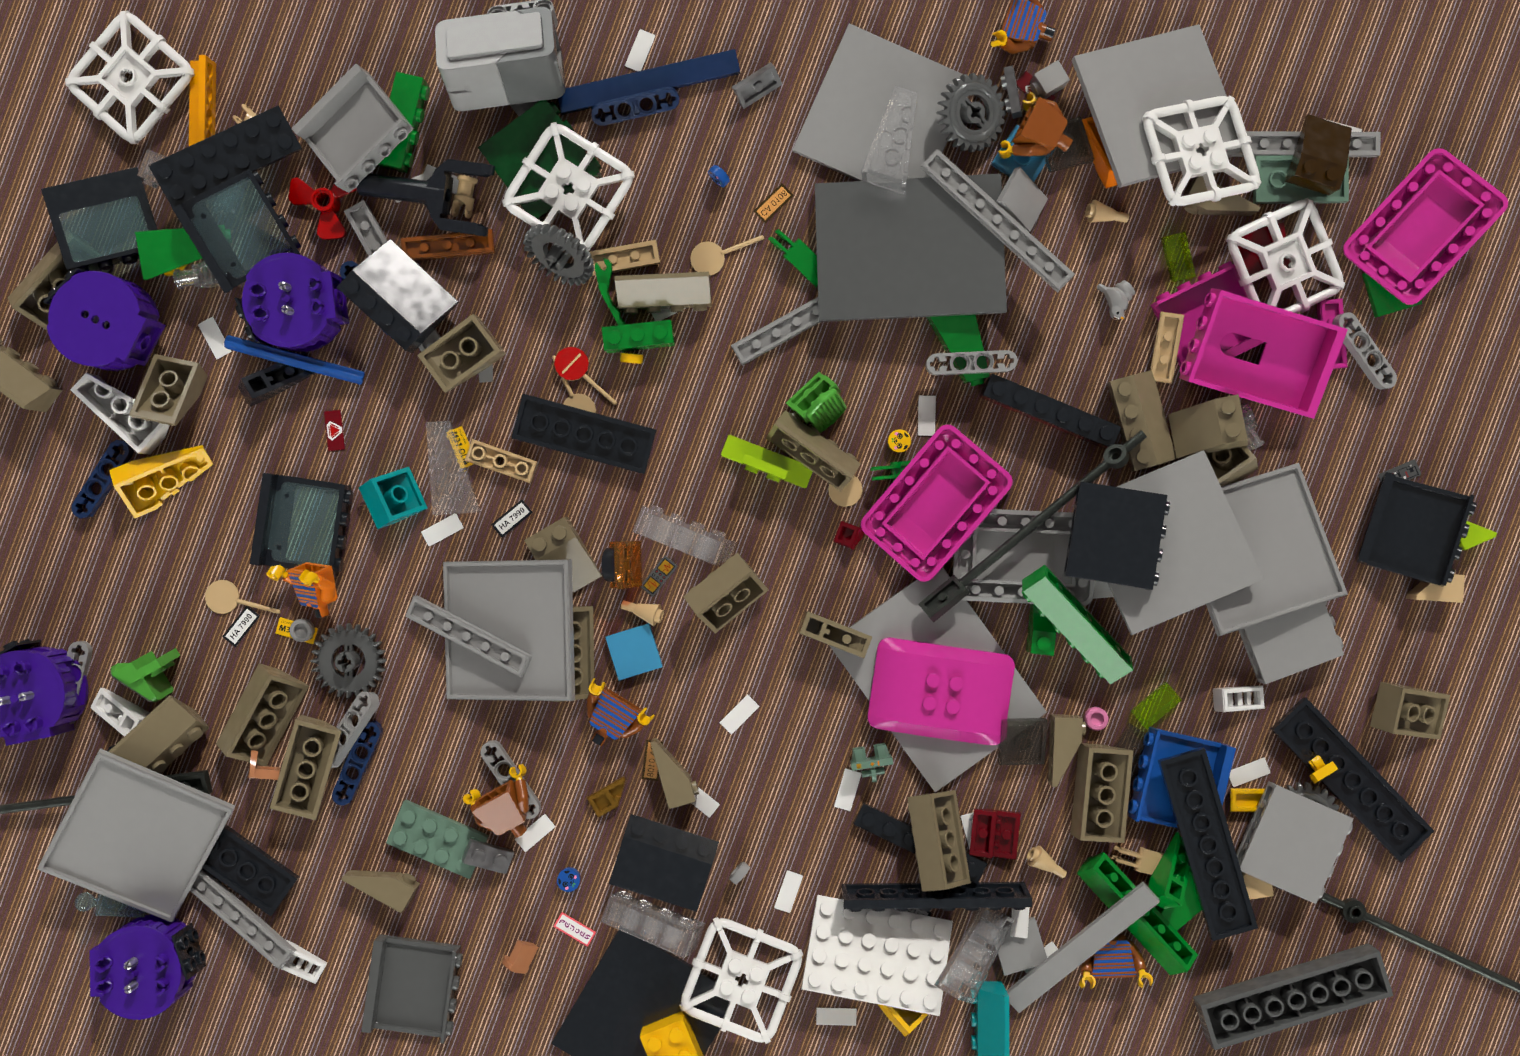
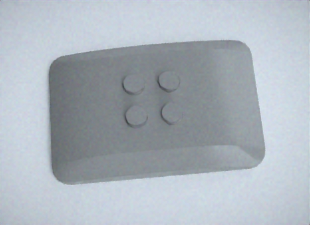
(1003, 579)

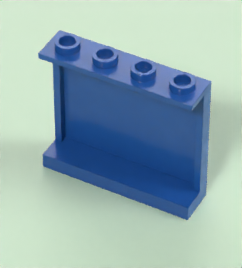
(1150, 795)

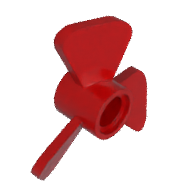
(329, 223)

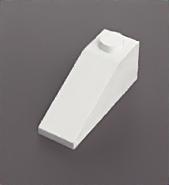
(118, 711)

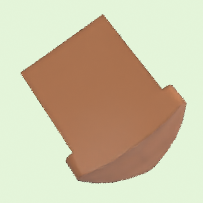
(261, 772)
(520, 957)

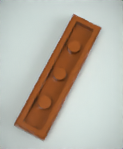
(447, 245)

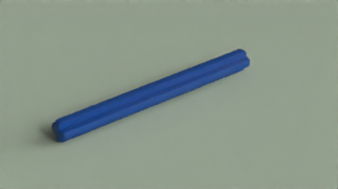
(294, 359)

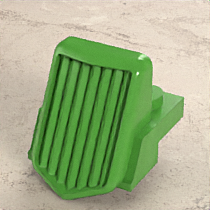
(818, 402)

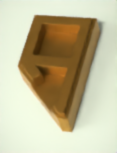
(607, 797)

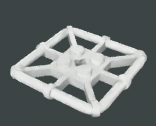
(143, 77)
(1208, 138)
(565, 173)
(1290, 247)
(728, 988)

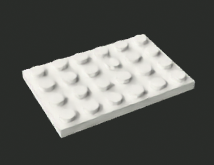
(877, 956)

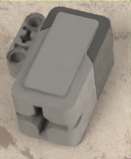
(501, 56)

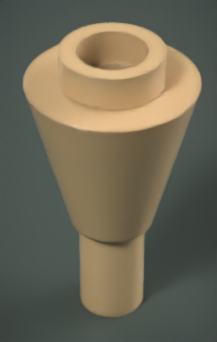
(1100, 212)
(648, 612)
(1040, 859)

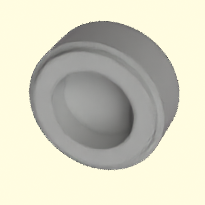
(302, 630)
(739, 873)

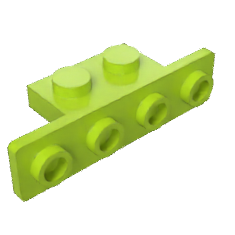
(764, 460)

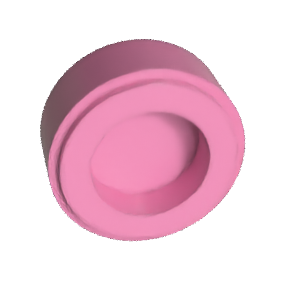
(1096, 718)

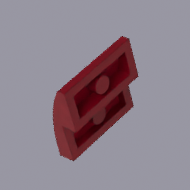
(1263, 238)
(995, 833)

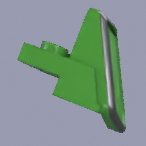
(146, 675)

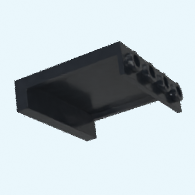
(1416, 530)
(1116, 535)

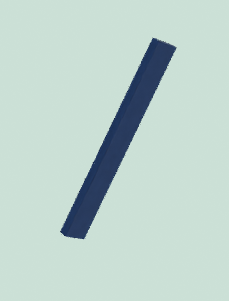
(671, 75)

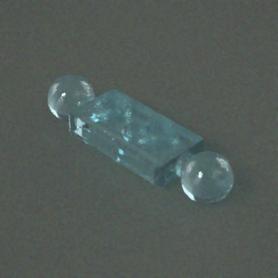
(106, 906)

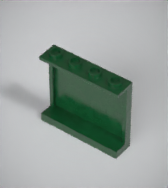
(517, 140)

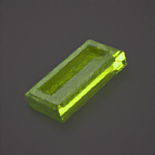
(1178, 257)
(1156, 705)

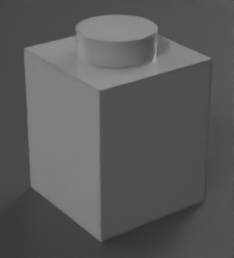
(1049, 80)

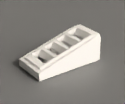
(1224, 698)
(304, 973)

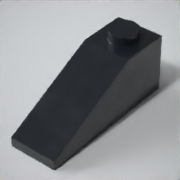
(270, 382)

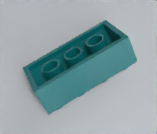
(991, 1020)

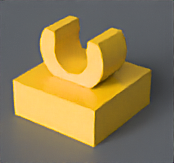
(1321, 770)

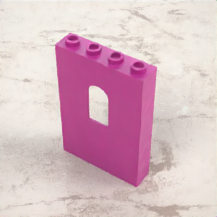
(1291, 367)

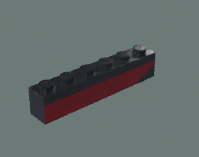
(1050, 411)

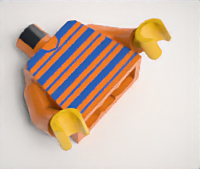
(312, 584)

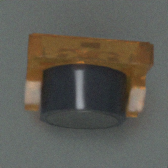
(622, 565)

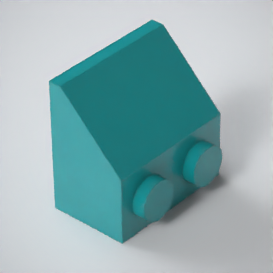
(392, 497)

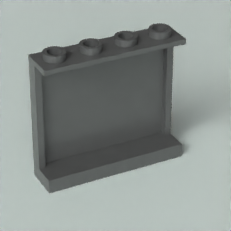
(412, 986)

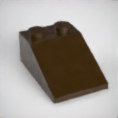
(1320, 156)

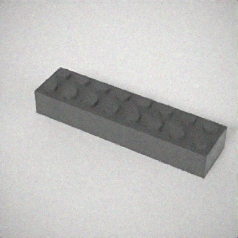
(1293, 996)

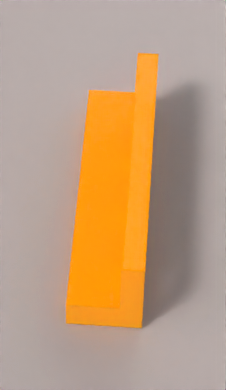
(202, 100)

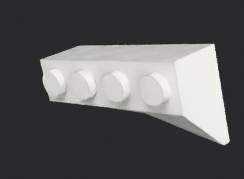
(114, 410)

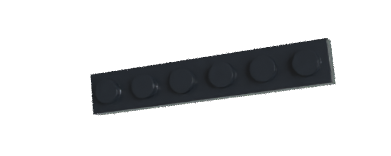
(900, 834)

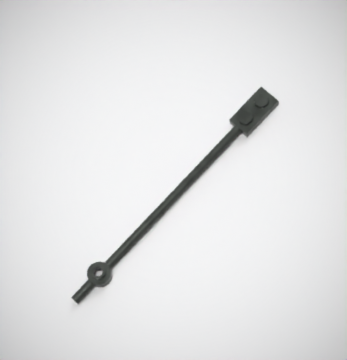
(954, 590)
(199, 780)
(1349, 904)

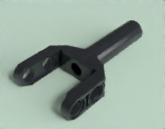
(433, 193)

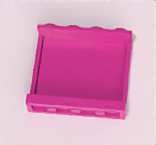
(1190, 303)

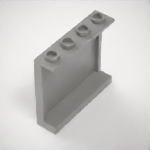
(353, 128)
(1292, 643)
(1293, 842)

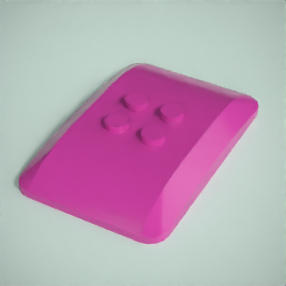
(1425, 226)
(936, 503)
(940, 691)

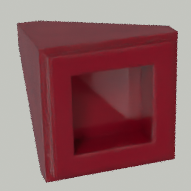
(848, 535)

